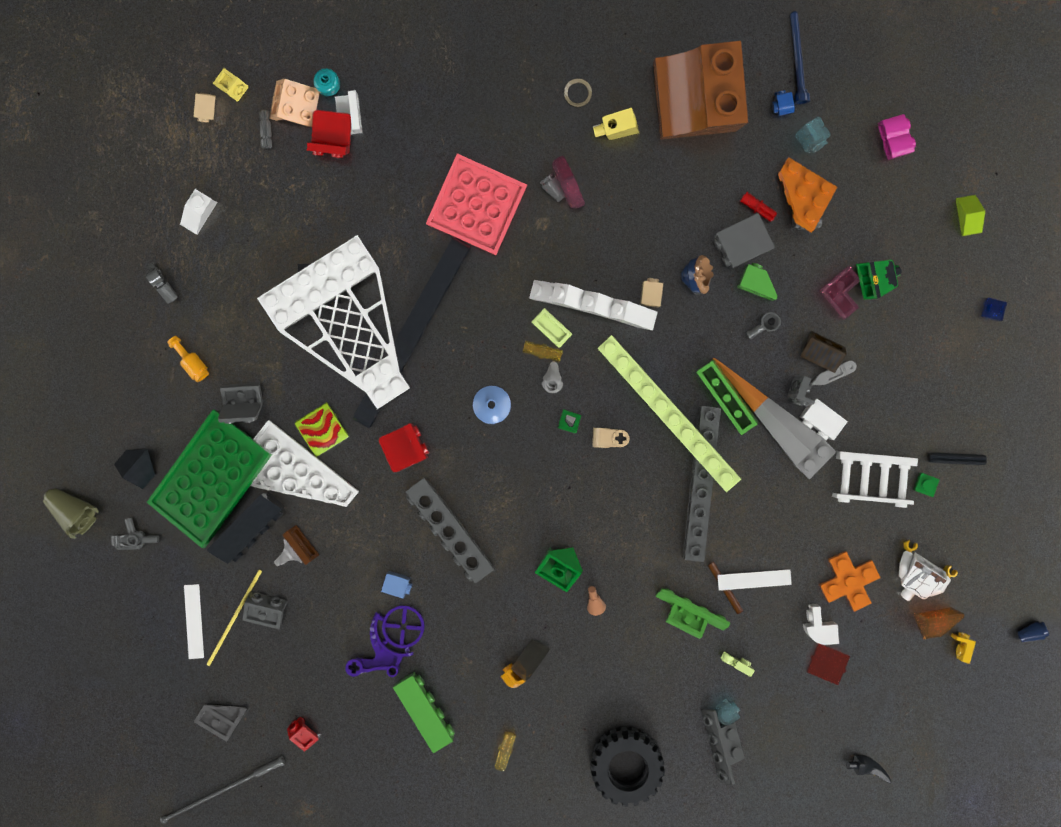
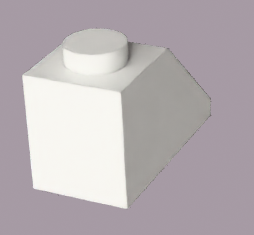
(197, 211)

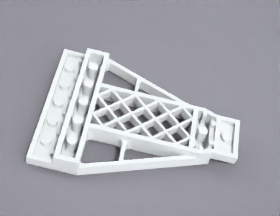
(322, 283)

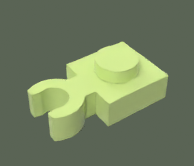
(742, 665)

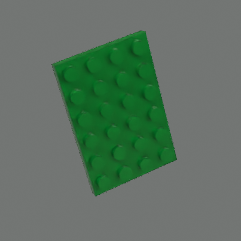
(209, 479)

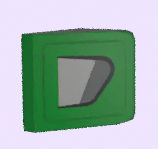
(569, 421)

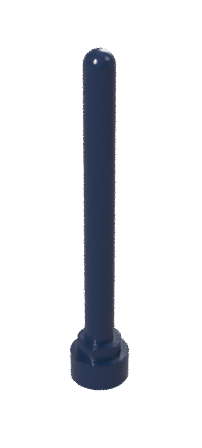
(801, 95)

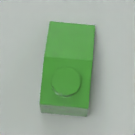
(757, 282)

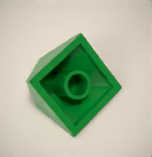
(560, 568)

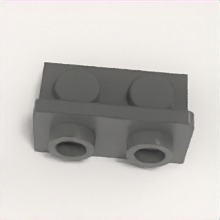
(799, 388)
(264, 610)

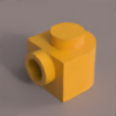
(511, 677)

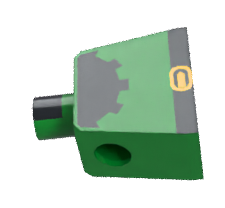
(878, 278)

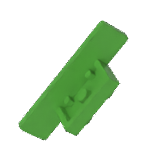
(689, 616)

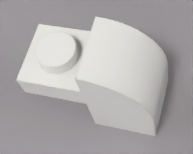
(821, 632)

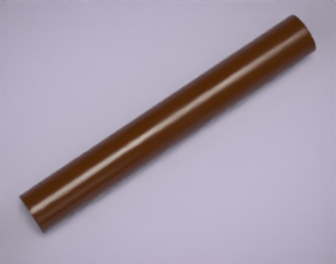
(729, 594)

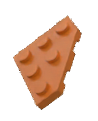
(805, 193)

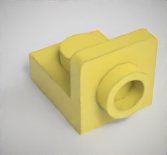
(230, 84)

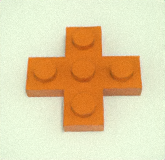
(849, 581)

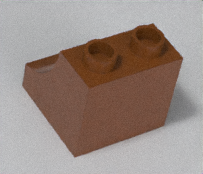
(701, 91)

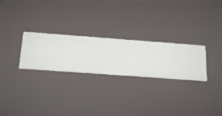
(754, 579)
(193, 621)

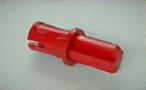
(758, 206)

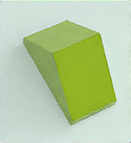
(970, 215)

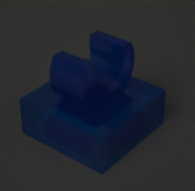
(994, 309)

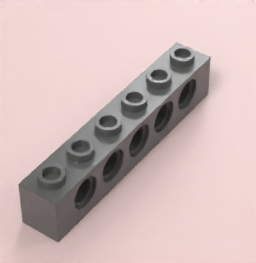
(473, 573)

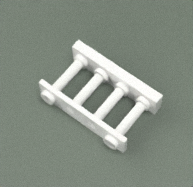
(885, 463)

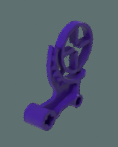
(385, 657)

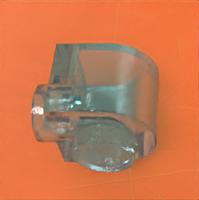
(727, 712)

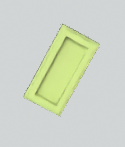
(551, 328)

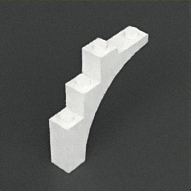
(593, 303)

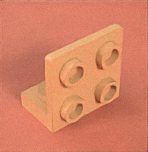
(294, 102)

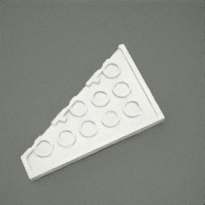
(298, 471)

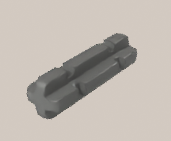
(265, 129)

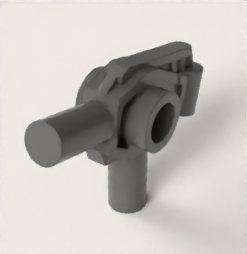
(133, 539)

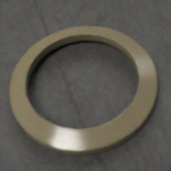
(582, 82)

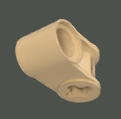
(606, 438)

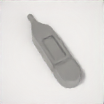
(828, 376)

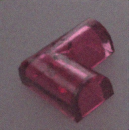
(568, 182)
(836, 292)

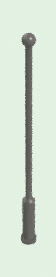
(258, 772)

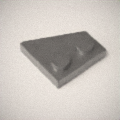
(220, 719)

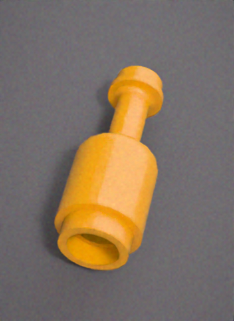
(190, 362)

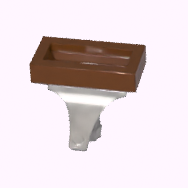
(296, 548)

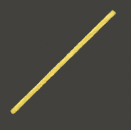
(234, 617)

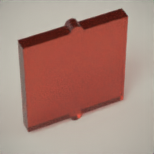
(828, 664)

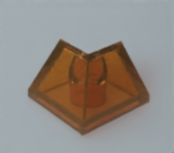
(937, 622)

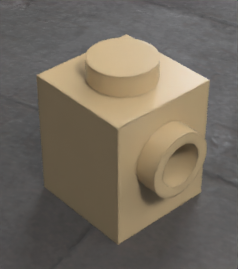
(204, 106)
(651, 293)

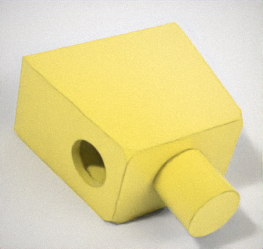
(625, 122)

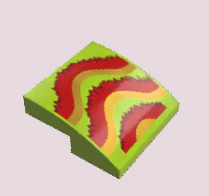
(321, 429)

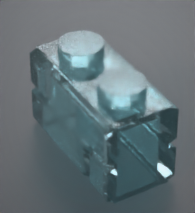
(813, 135)

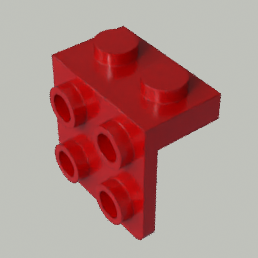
(330, 133)
(403, 447)

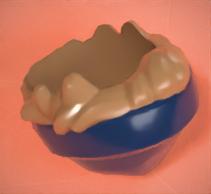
(697, 274)

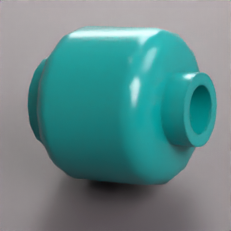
(326, 88)

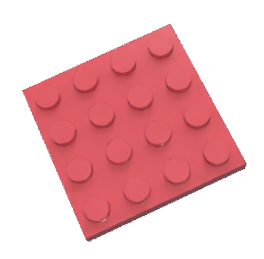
(476, 204)

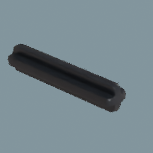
(950, 458)

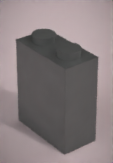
(743, 241)

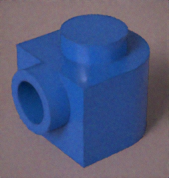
(783, 103)

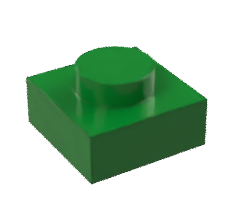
(926, 484)

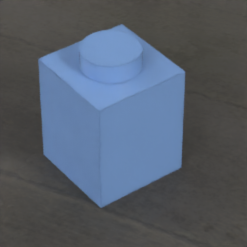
(396, 585)

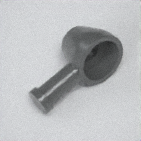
(765, 325)

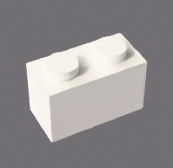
(823, 420)

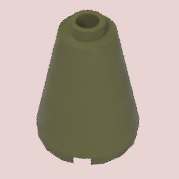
(70, 512)

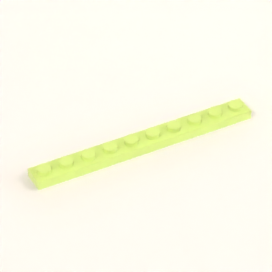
(669, 414)

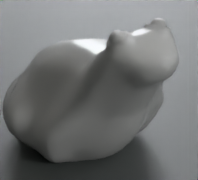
(552, 379)

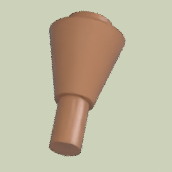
(595, 604)

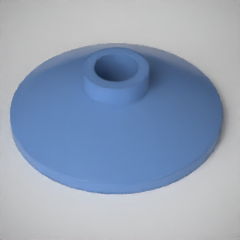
(501, 401)

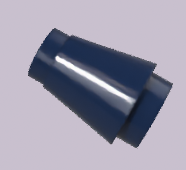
(1033, 632)

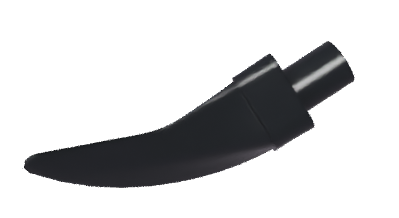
(866, 765)

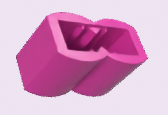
(896, 136)

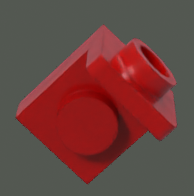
(301, 734)

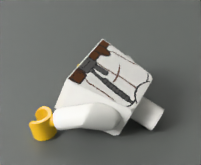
(921, 576)

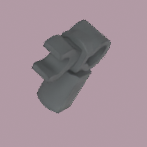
(156, 279)

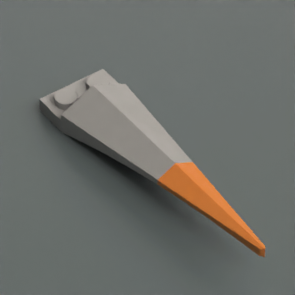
(799, 442)

